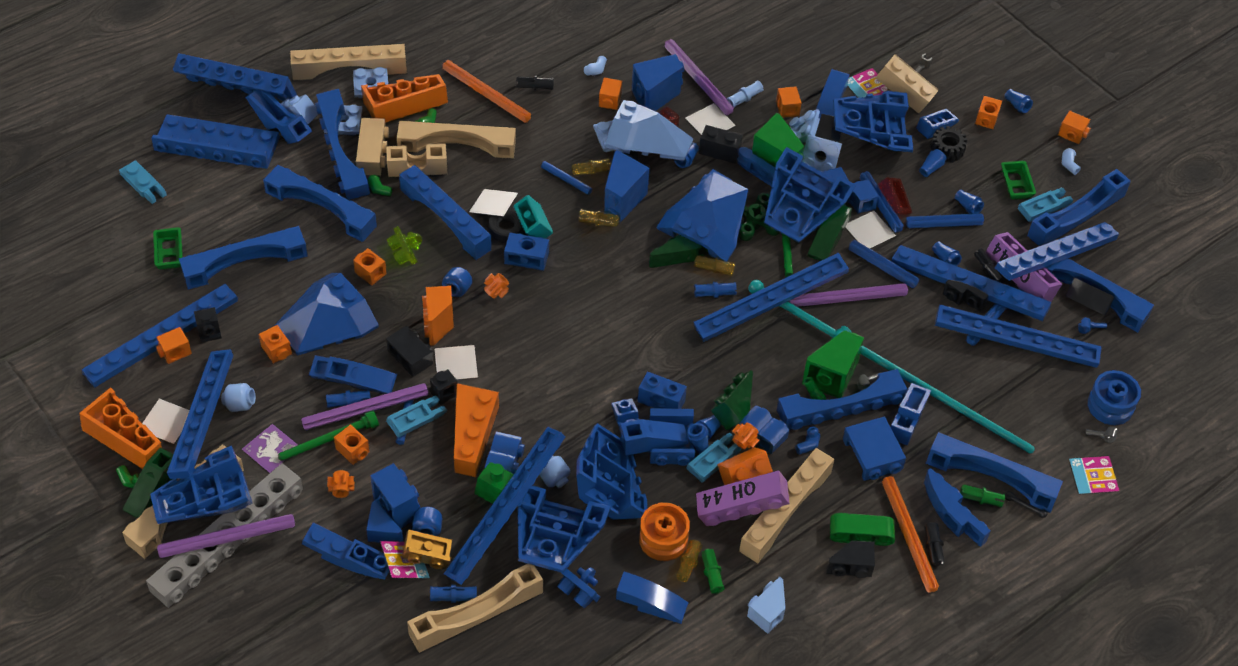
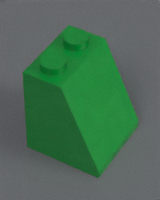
(773, 139)
(835, 363)

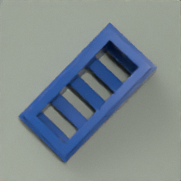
(930, 123)

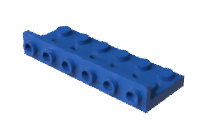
(234, 76)
(216, 141)

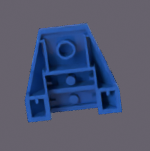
(875, 119)
(803, 196)
(709, 215)
(327, 315)
(609, 476)
(212, 490)
(555, 533)

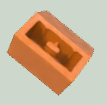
(437, 313)
(745, 466)

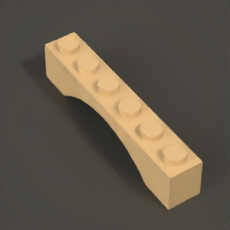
(311, 63)
(494, 140)
(770, 523)
(145, 532)
(443, 624)

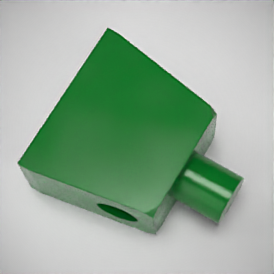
(492, 482)

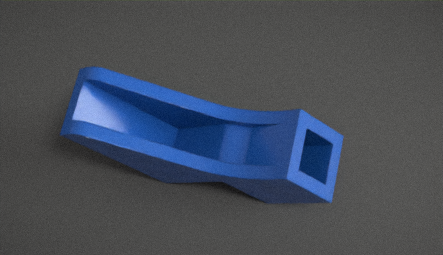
(274, 115)
(863, 196)

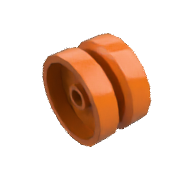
(664, 531)

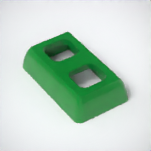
(1026, 181)
(161, 236)

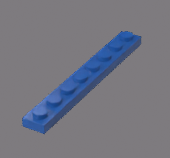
(1056, 251)
(998, 292)
(771, 297)
(1018, 336)
(146, 343)
(200, 415)
(504, 505)

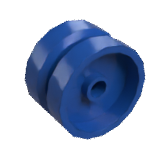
(1114, 397)

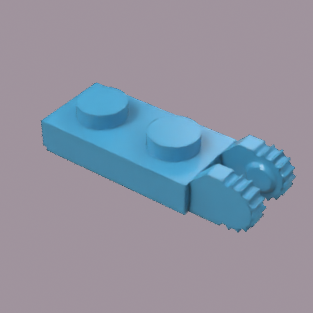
(142, 181)
(1046, 202)
(415, 416)
(706, 463)

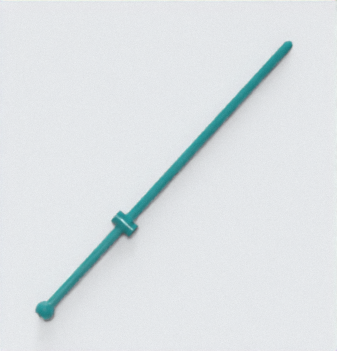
(757, 285)

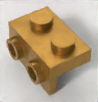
(427, 549)

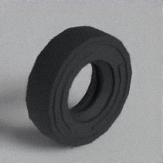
(500, 234)

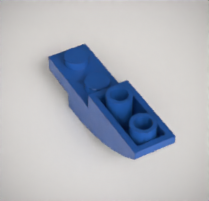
(352, 374)
(948, 506)
(345, 553)

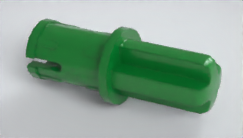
(982, 495)
(712, 571)

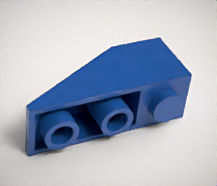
(645, 435)

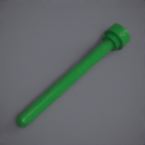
(369, 420)

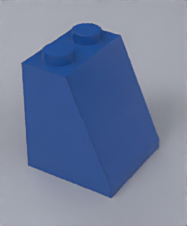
(657, 81)
(625, 185)

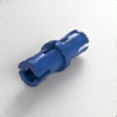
(715, 289)
(347, 398)
(452, 593)

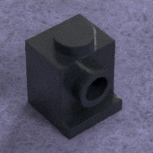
(207, 324)
(442, 381)

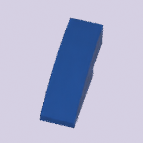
(834, 88)
(910, 413)
(651, 598)

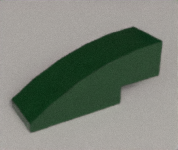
(829, 234)

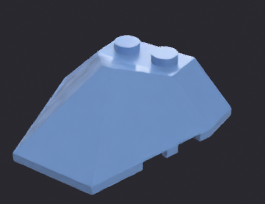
(648, 132)

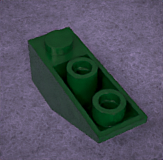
(676, 251)
(735, 402)
(151, 478)

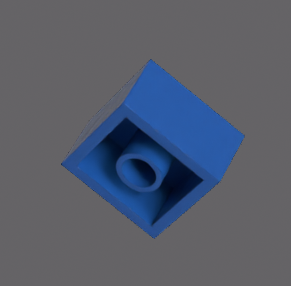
(395, 494)

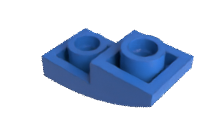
(625, 411)

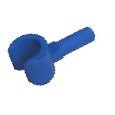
(1086, 325)

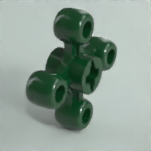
(755, 218)

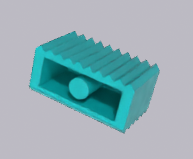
(533, 218)

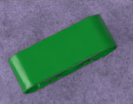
(860, 527)

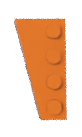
(404, 97)
(473, 424)
(119, 428)

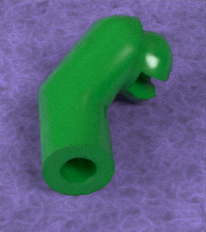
(431, 116)
(377, 187)
(813, 390)
(125, 477)

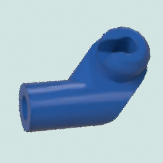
(811, 442)

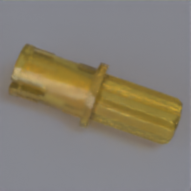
(591, 167)
(599, 218)
(715, 265)
(689, 560)

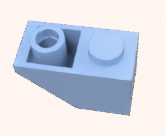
(301, 106)
(769, 607)

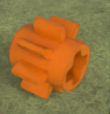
(496, 285)
(745, 436)
(340, 484)

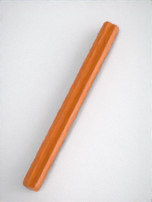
(487, 91)
(910, 534)

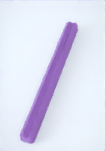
(700, 78)
(850, 295)
(364, 406)
(225, 536)

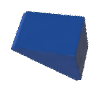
(381, 526)

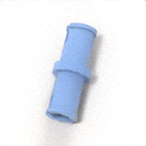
(745, 93)

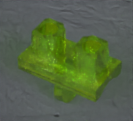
(407, 243)

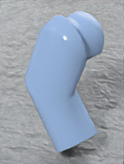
(595, 68)
(1068, 161)

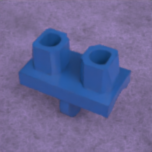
(586, 593)

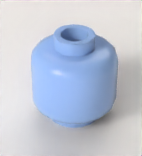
(238, 397)
(555, 472)

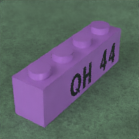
(1038, 283)
(742, 498)

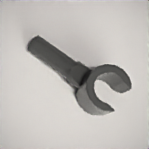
(924, 63)
(864, 381)
(1108, 436)

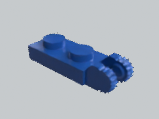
(756, 165)

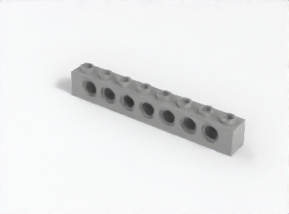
(178, 567)

